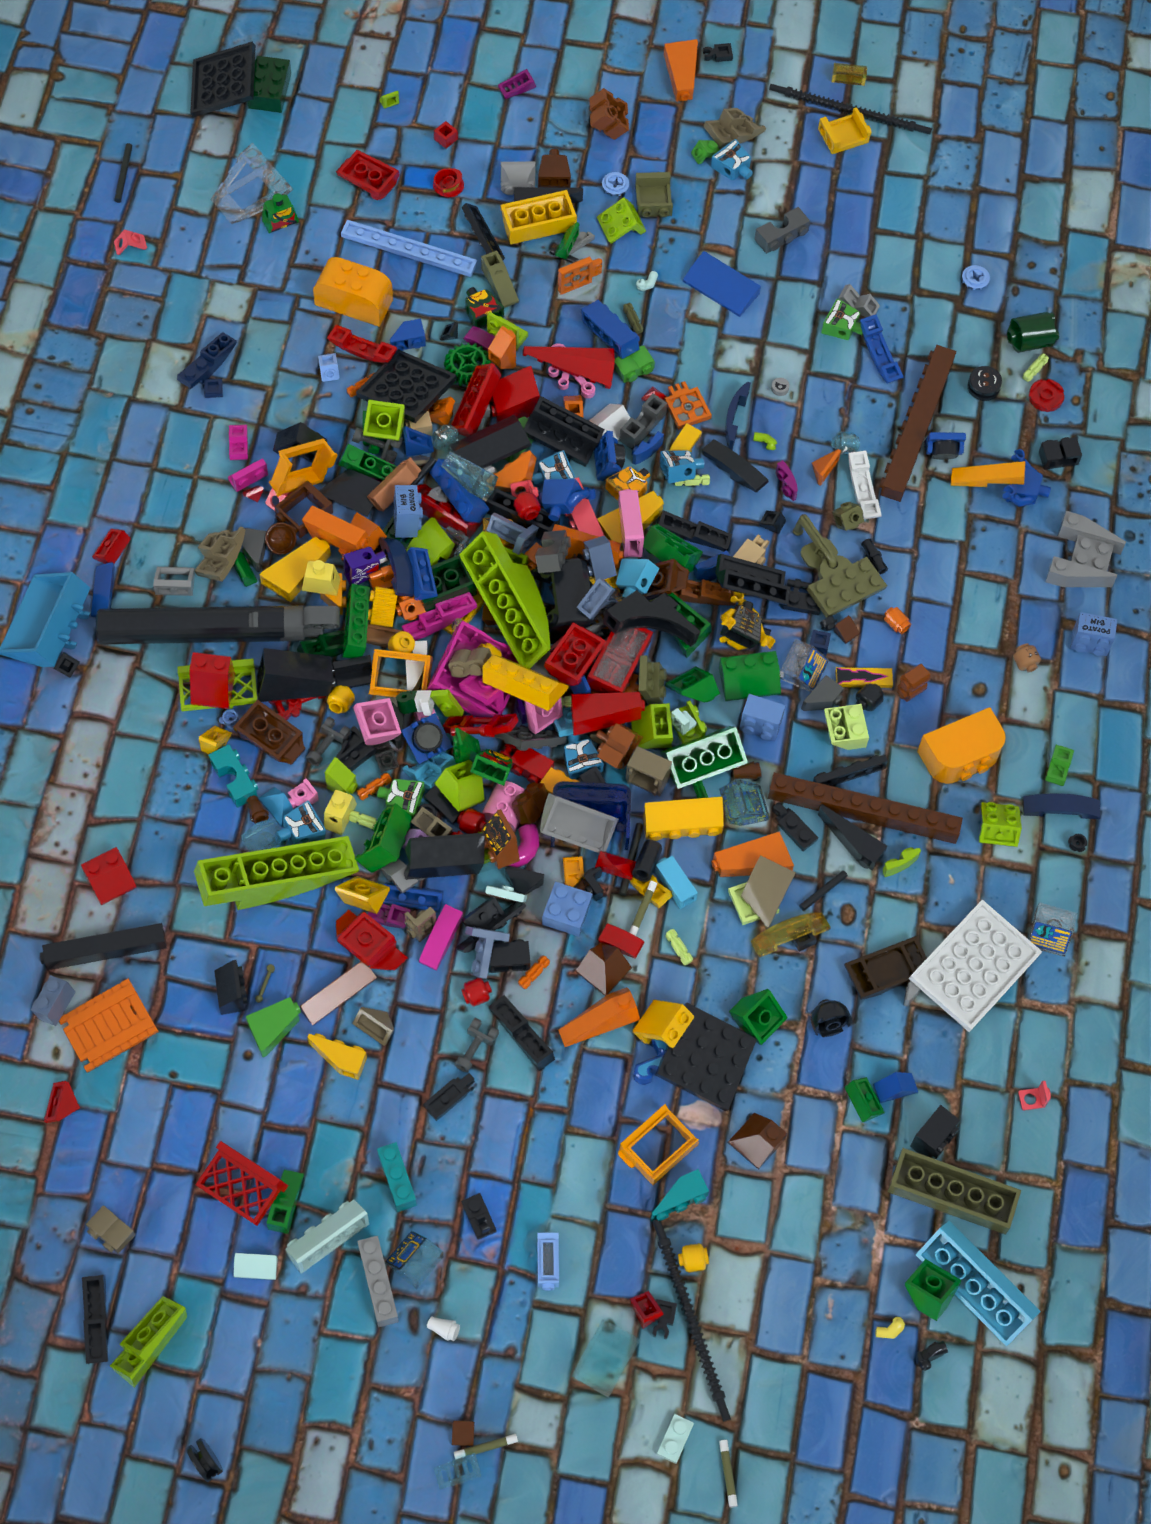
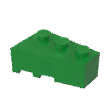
(669, 546)
(694, 618)
(387, 839)

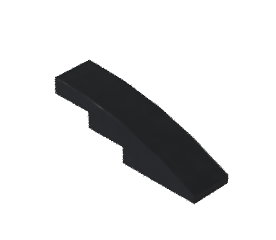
(735, 465)

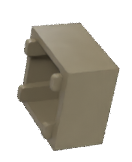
(648, 771)

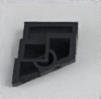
(351, 491)

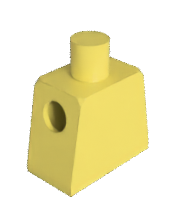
(321, 578)
(338, 808)

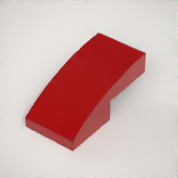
(626, 942)

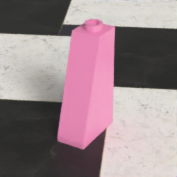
(631, 523)

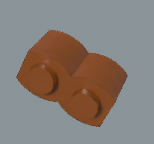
(913, 682)

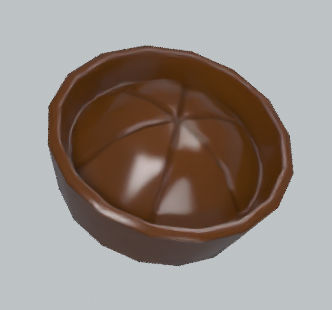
(280, 538)

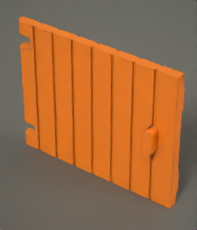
(108, 1025)

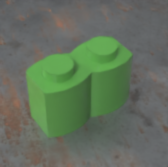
(634, 365)

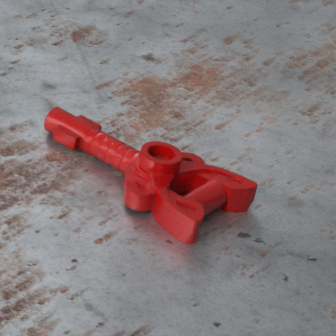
(294, 706)

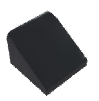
(773, 521)

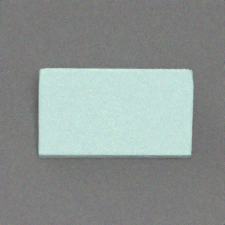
(255, 1266)

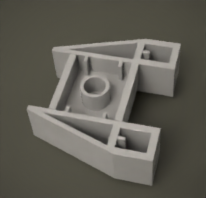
(1089, 557)

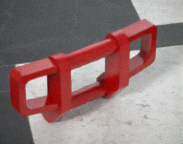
(489, 725)

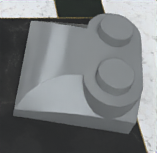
(517, 175)

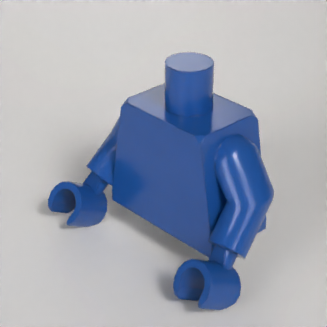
(1026, 494)
(562, 495)

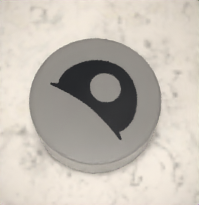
(780, 386)

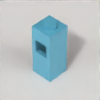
(676, 881)

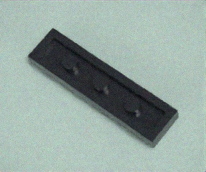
(481, 229)
(855, 770)

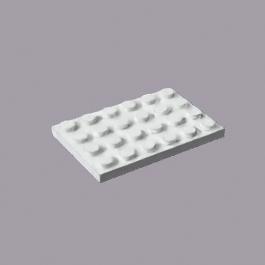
(975, 965)

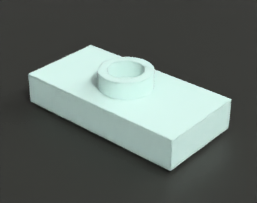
(506, 892)

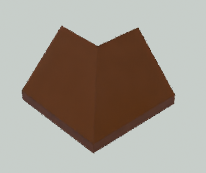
(604, 967)

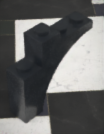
(658, 614)

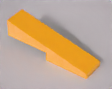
(995, 473)

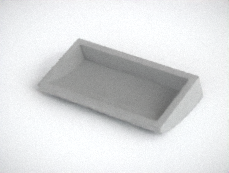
(577, 824)

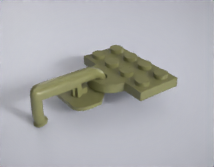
(840, 580)

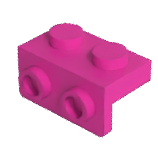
(248, 475)

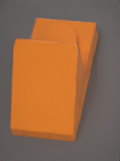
(442, 411)

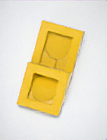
(686, 439)
(660, 895)

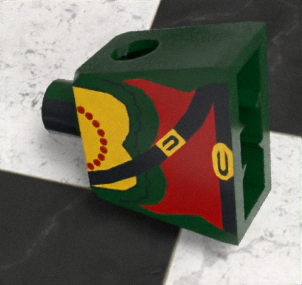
(480, 304)

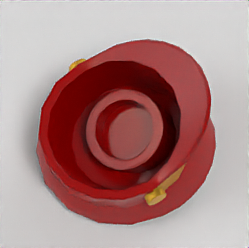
(448, 182)

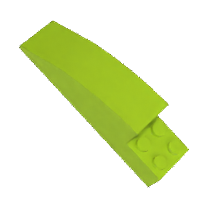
(510, 597)
(274, 873)

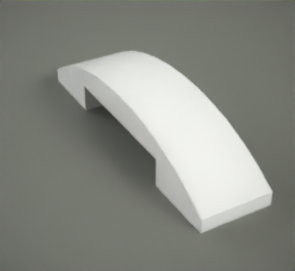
(862, 484)

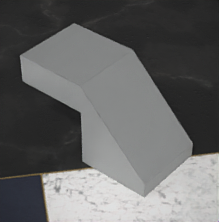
(864, 304)
(395, 873)

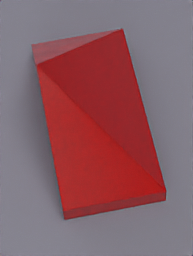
(615, 865)
(61, 1102)
(646, 1309)

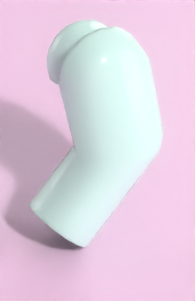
(647, 284)

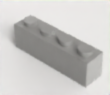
(378, 1281)

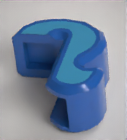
(645, 1070)

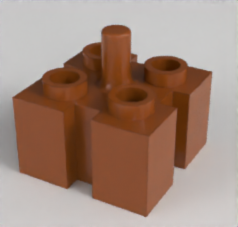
(608, 114)
(619, 745)

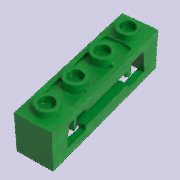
(356, 621)

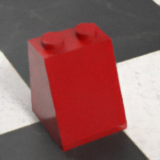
(515, 395)
(211, 680)

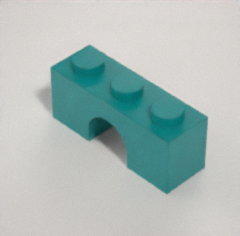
(227, 762)
(397, 1177)

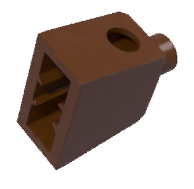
(554, 171)

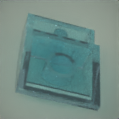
(606, 1357)

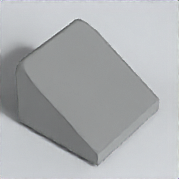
(912, 992)

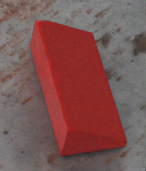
(112, 546)

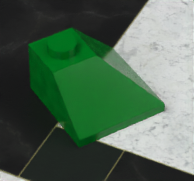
(695, 684)
(758, 1015)
(932, 1289)

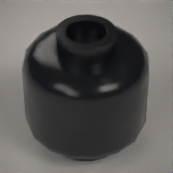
(870, 697)

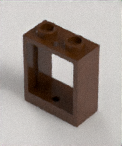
(305, 490)

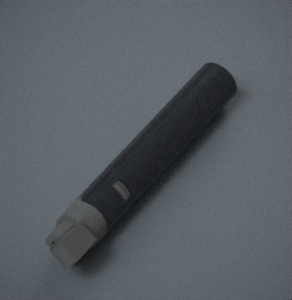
(214, 624)

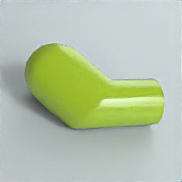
(766, 438)

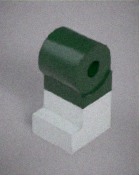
(415, 702)

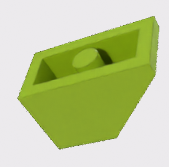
(340, 777)

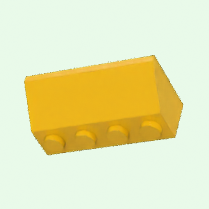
(538, 217)
(522, 682)
(683, 818)

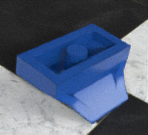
(707, 568)

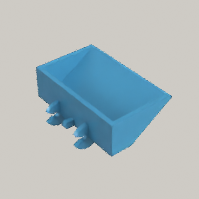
(46, 619)

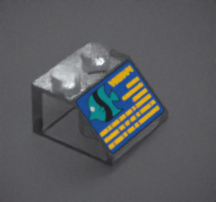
(803, 666)
(1052, 929)

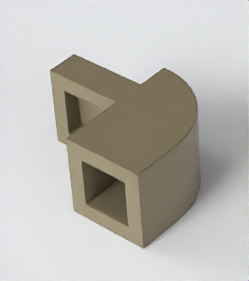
(430, 824)

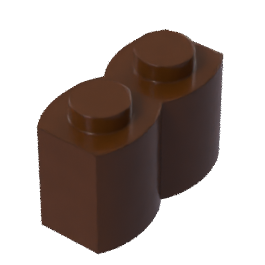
(530, 803)

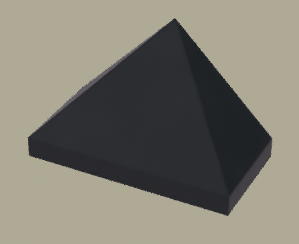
(523, 880)

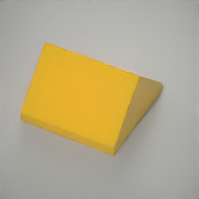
(363, 894)

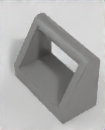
(174, 587)

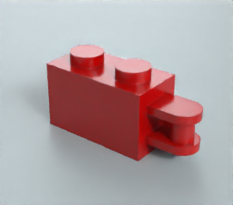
(528, 763)

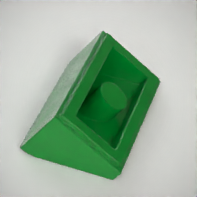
(568, 241)
(244, 570)
(864, 1099)

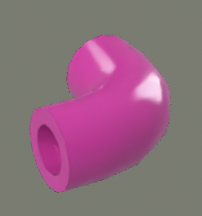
(528, 844)

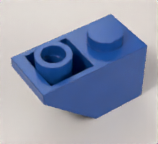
(409, 335)

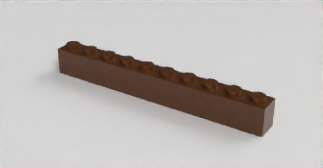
(917, 425)
(866, 808)

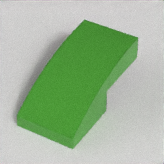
(1059, 765)

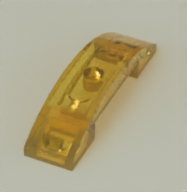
(788, 930)

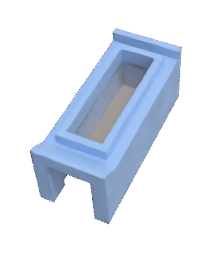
(548, 1260)

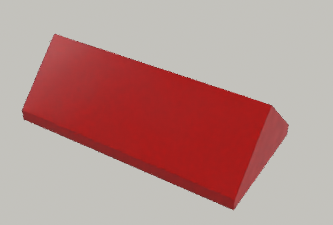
(476, 399)
(445, 513)

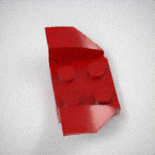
(368, 941)

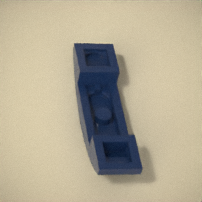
(739, 398)
(401, 566)
(1061, 804)

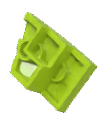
(433, 539)

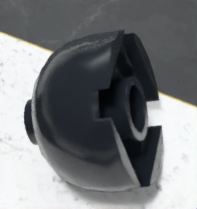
(830, 1017)

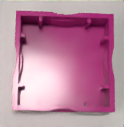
(468, 638)

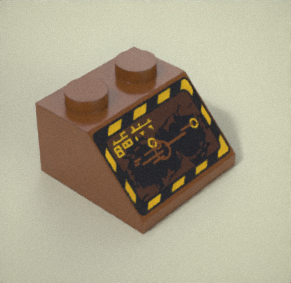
(500, 841)

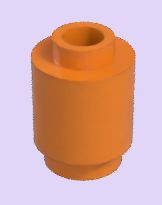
(897, 620)

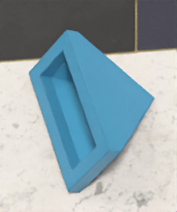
(277, 804)

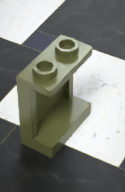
(653, 194)

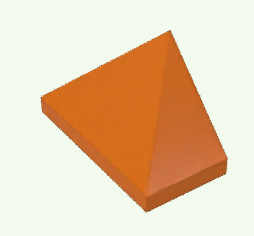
(824, 465)

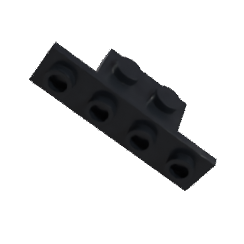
(488, 916)

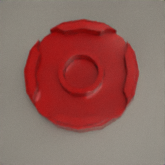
(1046, 395)

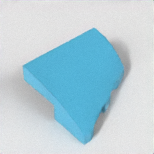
(430, 770)

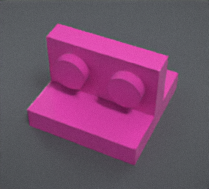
(485, 693)

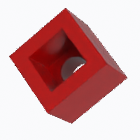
(445, 134)

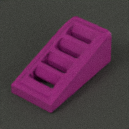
(524, 87)

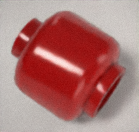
(527, 506)
(471, 821)
(476, 991)

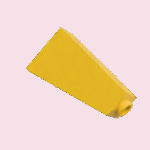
(650, 508)
(288, 573)

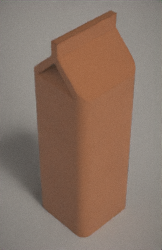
(403, 474)

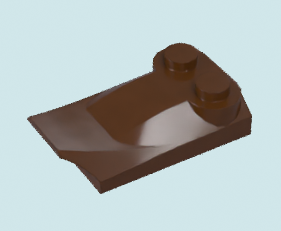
(669, 579)
(270, 733)

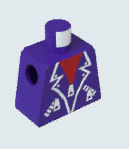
(361, 563)

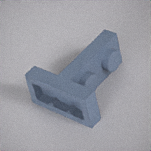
(512, 532)
(597, 597)
(484, 948)

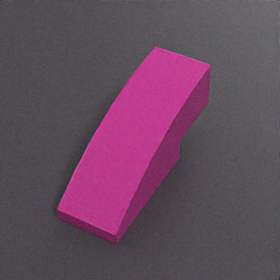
(441, 937)

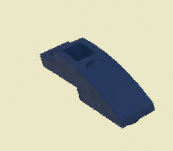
(208, 362)

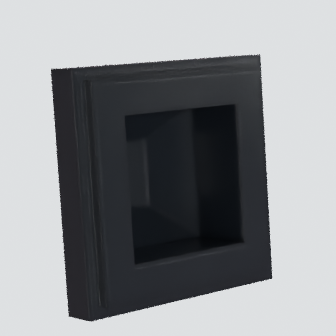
(450, 332)
(66, 665)

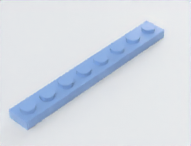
(409, 248)

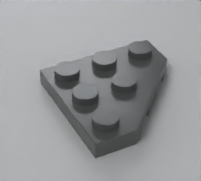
(525, 739)

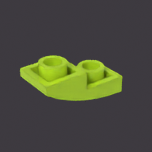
(905, 860)

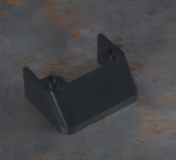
(569, 589)

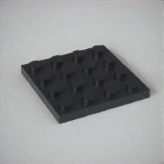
(223, 79)
(409, 383)
(708, 1059)

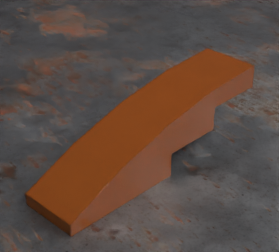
(706, 593)

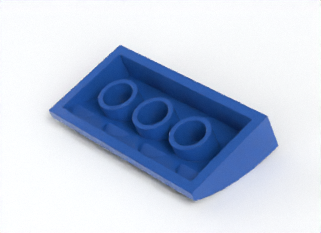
(722, 284)

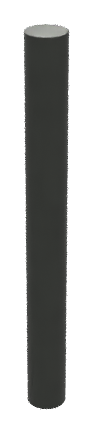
(123, 172)
(632, 855)

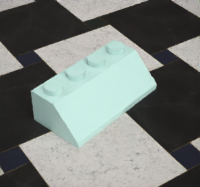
(327, 1236)

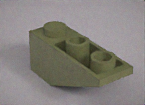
(498, 278)

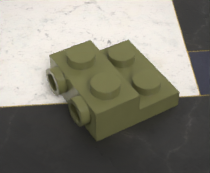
(652, 681)

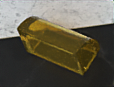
(849, 74)

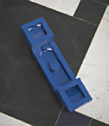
(879, 350)

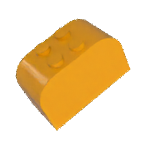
(353, 290)
(963, 747)

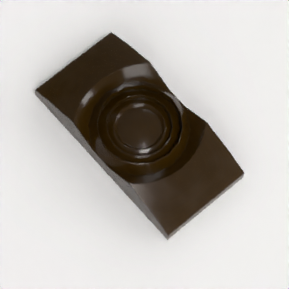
(885, 968)

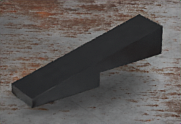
(696, 533)
(522, 1033)
(95, 1319)

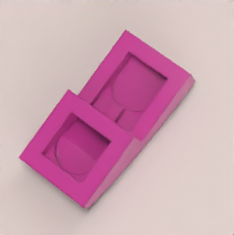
(238, 442)

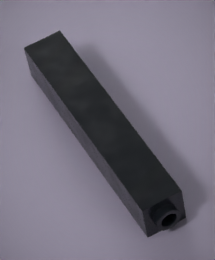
(103, 946)

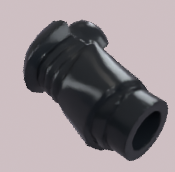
(932, 1352)

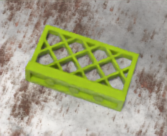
(241, 667)

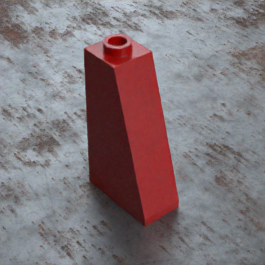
(603, 710)

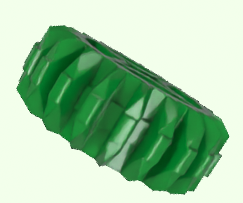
(466, 358)

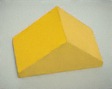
(214, 739)

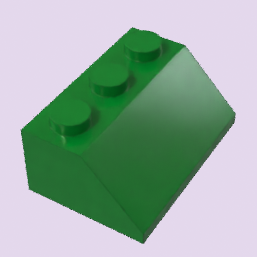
(750, 674)

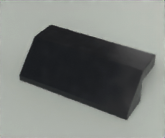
(563, 430)
(493, 443)
(752, 579)
(445, 855)

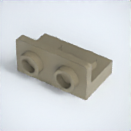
(422, 925)

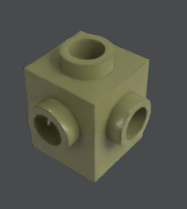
(848, 516)

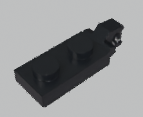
(794, 827)
(448, 1096)

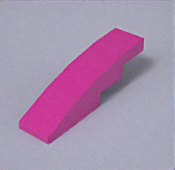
(440, 617)

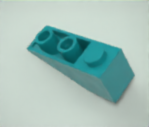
(687, 1190)

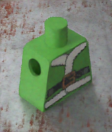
(842, 321)
(405, 793)

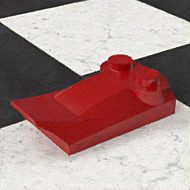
(369, 174)
(574, 654)

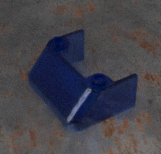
(604, 797)

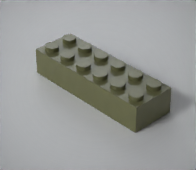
(954, 1191)

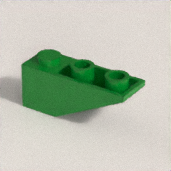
(365, 463)
(464, 746)
(284, 1205)

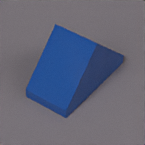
(416, 442)
(895, 1086)

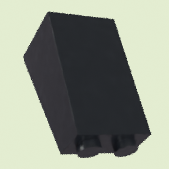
(293, 675)

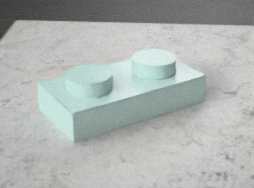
(675, 1438)

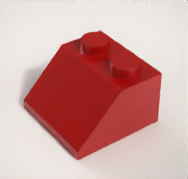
(108, 876)

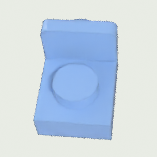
(328, 367)

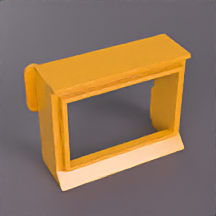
(286, 481)
(390, 692)
(633, 1160)

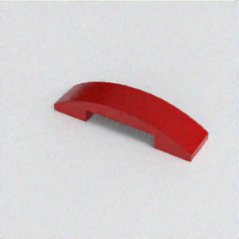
(361, 347)

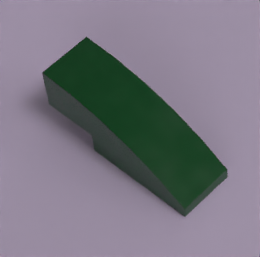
(326, 644)

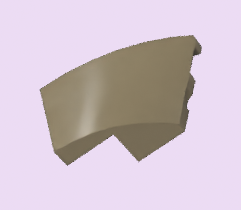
(733, 125)
(220, 553)
(767, 888)

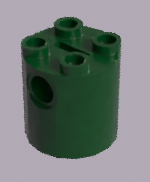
(1032, 332)

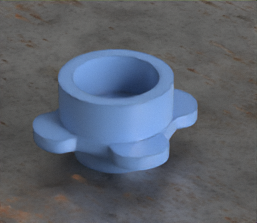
(229, 713)

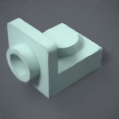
(682, 721)

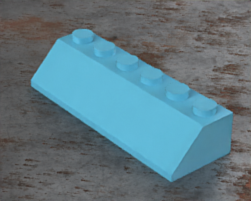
(982, 1286)

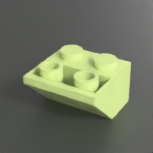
(847, 726)

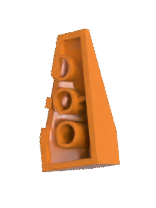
(605, 1015)

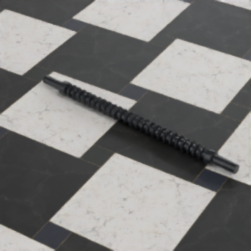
(849, 108)
(718, 1396)

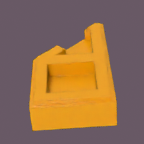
(573, 870)

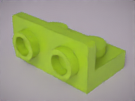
(700, 728)

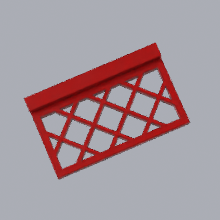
(254, 1171)

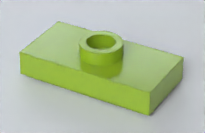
(447, 703)

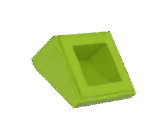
(389, 99)

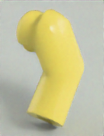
(892, 1330)

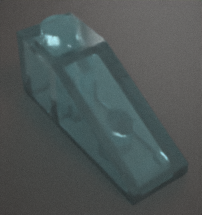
(470, 476)

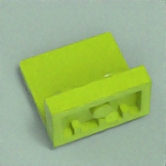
(620, 220)
(495, 322)
(1000, 824)

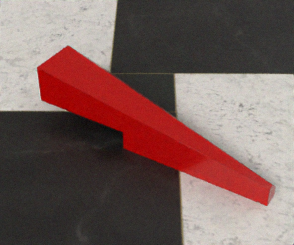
(591, 363)

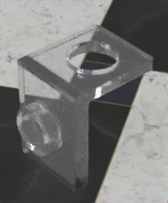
(458, 537)

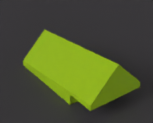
(148, 1339)

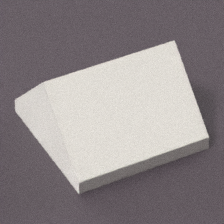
(611, 418)

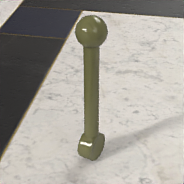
(270, 968)

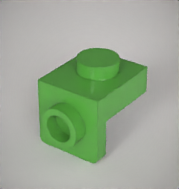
(704, 149)

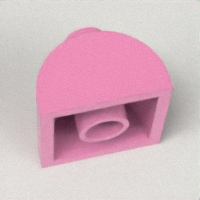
(540, 718)
(377, 721)
(502, 798)

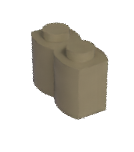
(469, 662)
(110, 1230)

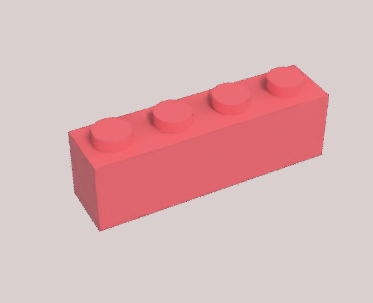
(584, 518)

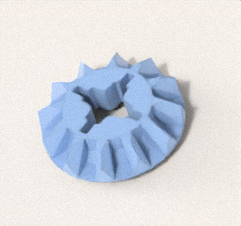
(610, 179)
(978, 272)

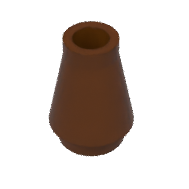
(748, 771)
(257, 810)

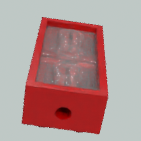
(619, 660)

